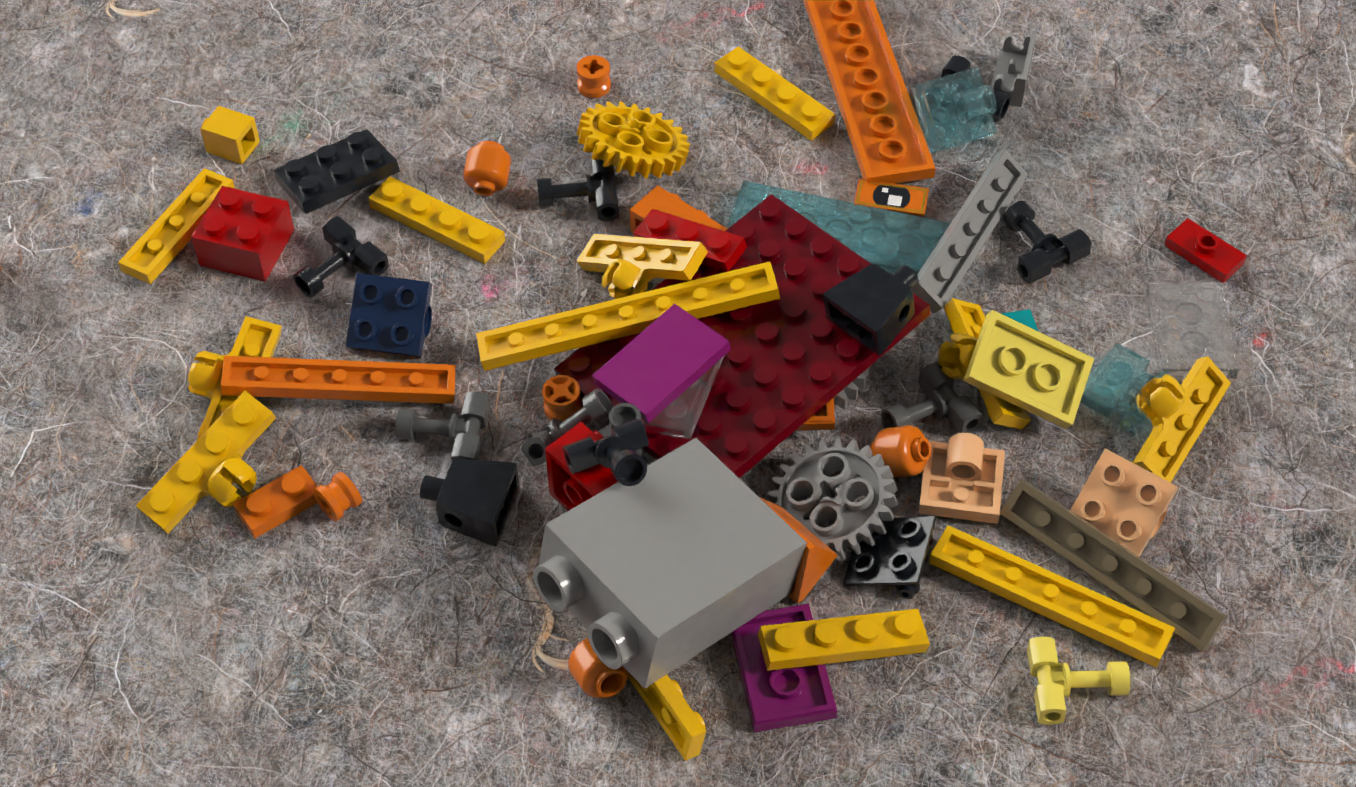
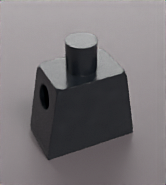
(873, 305)
(474, 497)

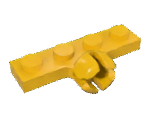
(637, 260)
(254, 339)
(954, 357)
(1178, 415)
(210, 465)

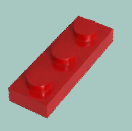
(722, 246)

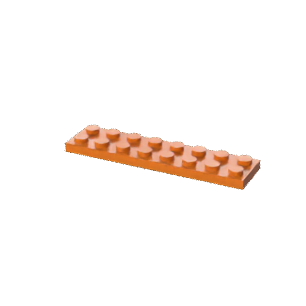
(870, 91)

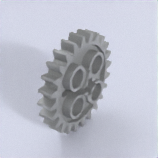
(853, 520)

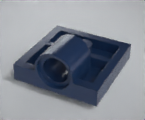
(389, 315)

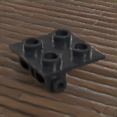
(895, 558)

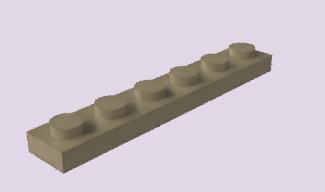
(1113, 565)

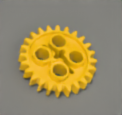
(633, 139)

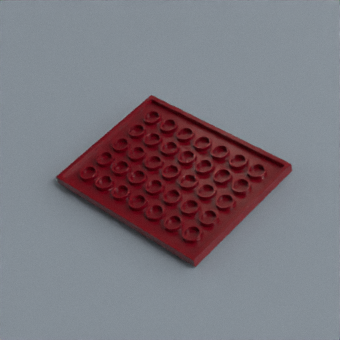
(782, 351)

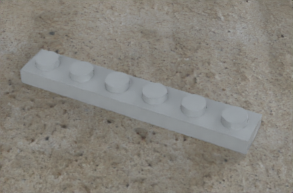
(969, 231)

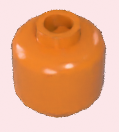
(487, 168)
(903, 450)
(593, 675)

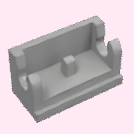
(1014, 68)

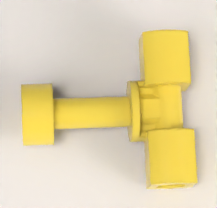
(1057, 680)

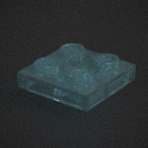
(955, 109)

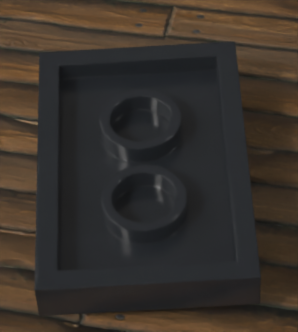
(336, 171)

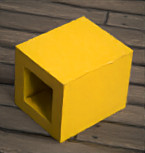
(230, 134)

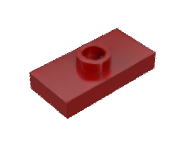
(1205, 250)

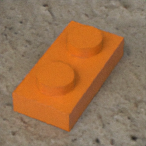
(276, 501)

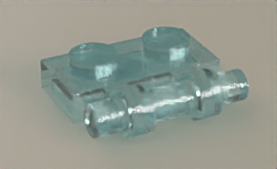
(1113, 380)

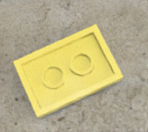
(1029, 369)

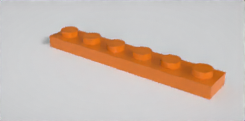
(338, 379)

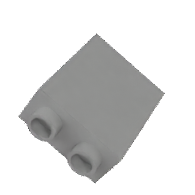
(667, 562)

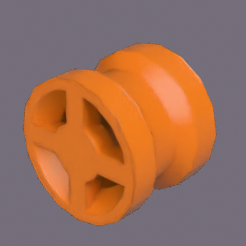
(593, 76)
(556, 393)
(337, 496)

